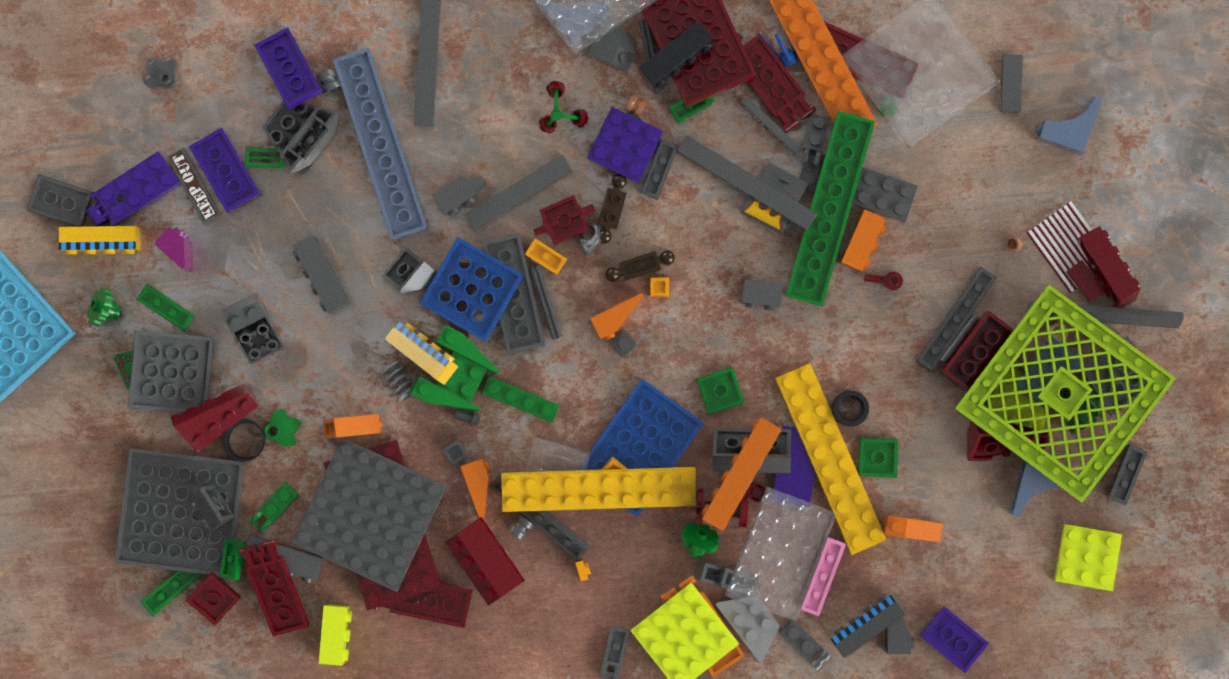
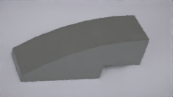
(714, 574)

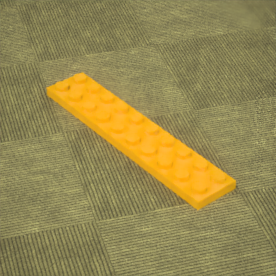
(830, 459)
(598, 489)

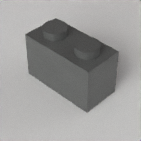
(761, 294)

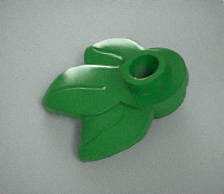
(285, 428)

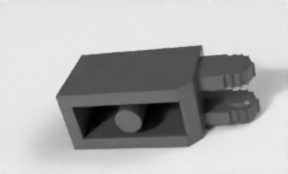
(457, 194)

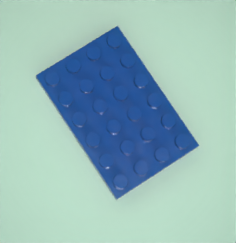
(646, 433)

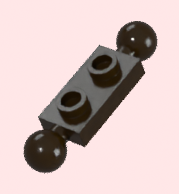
(612, 208)
(639, 266)

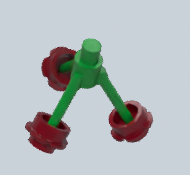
(549, 122)

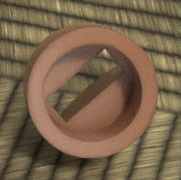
(1014, 244)

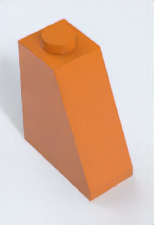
(352, 426)

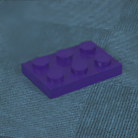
(954, 639)

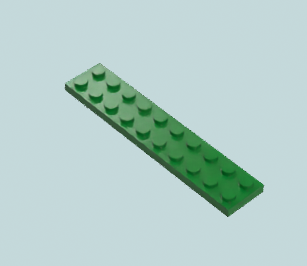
(832, 205)

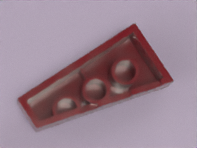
(1109, 267)

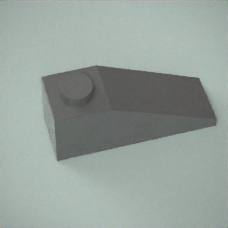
(898, 639)

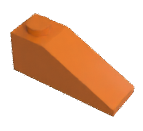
(612, 319)
(477, 480)
(912, 528)

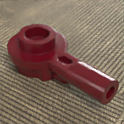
(891, 280)

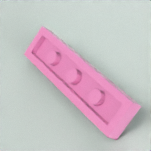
(823, 576)

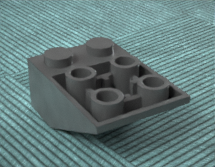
(252, 328)

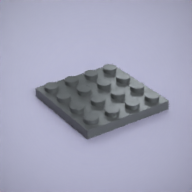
(169, 371)

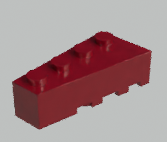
(214, 416)

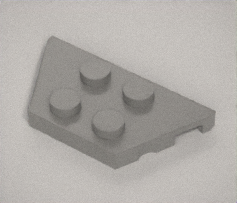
(752, 624)

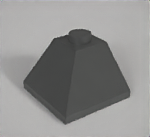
(613, 50)
(409, 272)

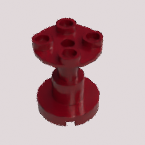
(740, 513)

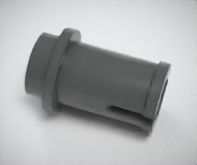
(468, 416)

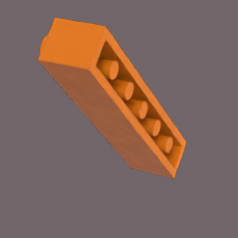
(741, 474)

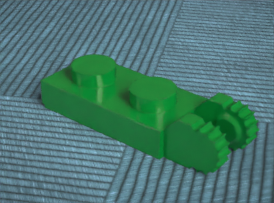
(275, 506)

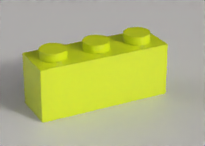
(334, 634)

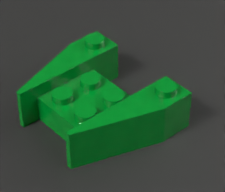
(464, 381)

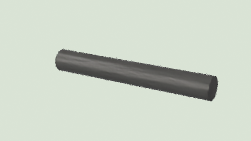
(958, 340)

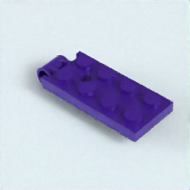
(138, 186)

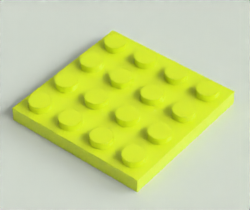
(684, 635)

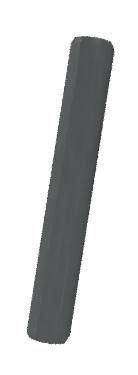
(649, 45)
(545, 302)

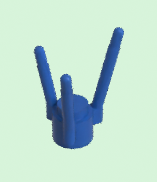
(787, 56)

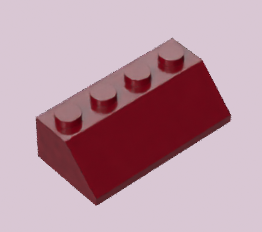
(484, 561)

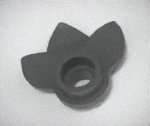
(159, 72)

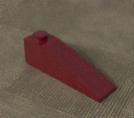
(984, 447)

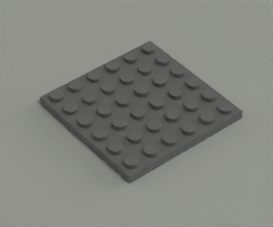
(369, 514)
(158, 515)

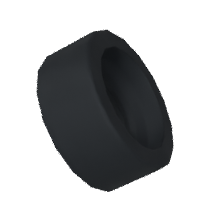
(860, 419)

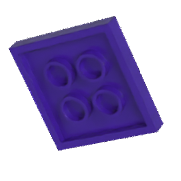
(625, 145)

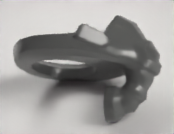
(590, 245)

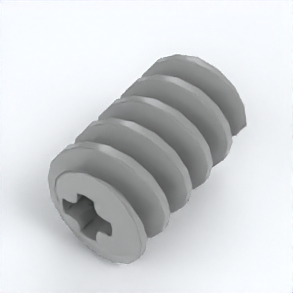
(398, 380)

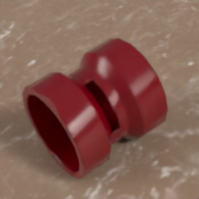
(757, 494)

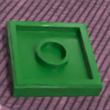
(720, 390)
(878, 457)

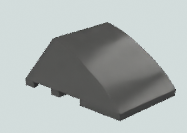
(300, 133)

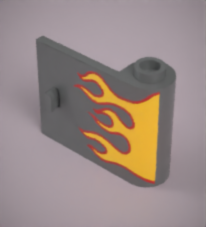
(794, 189)

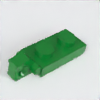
(682, 113)

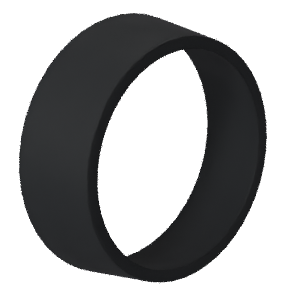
(226, 444)

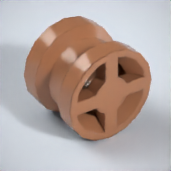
(636, 105)

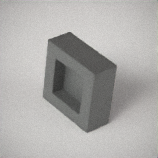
(623, 343)
(455, 452)

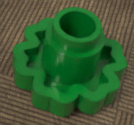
(102, 307)
(699, 539)

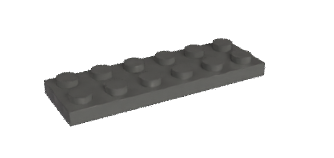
(873, 192)
(520, 318)

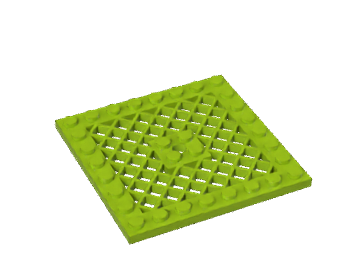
(1054, 302)

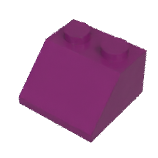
(177, 247)

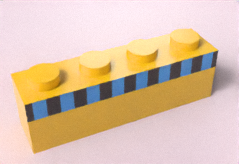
(99, 239)
(421, 352)

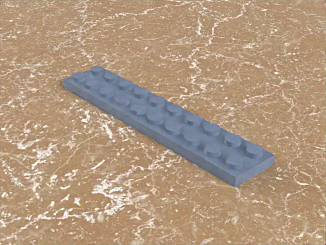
(380, 144)

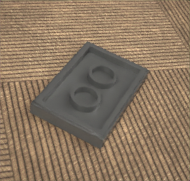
(60, 201)

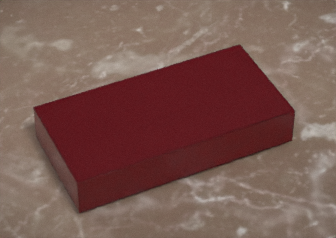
(1085, 281)

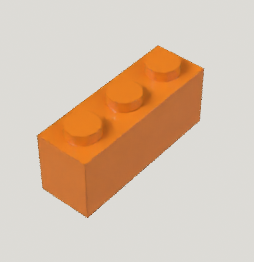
(863, 241)

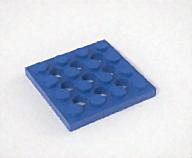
(501, 295)

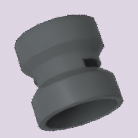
(329, 81)
(521, 526)

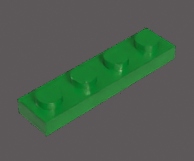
(520, 399)

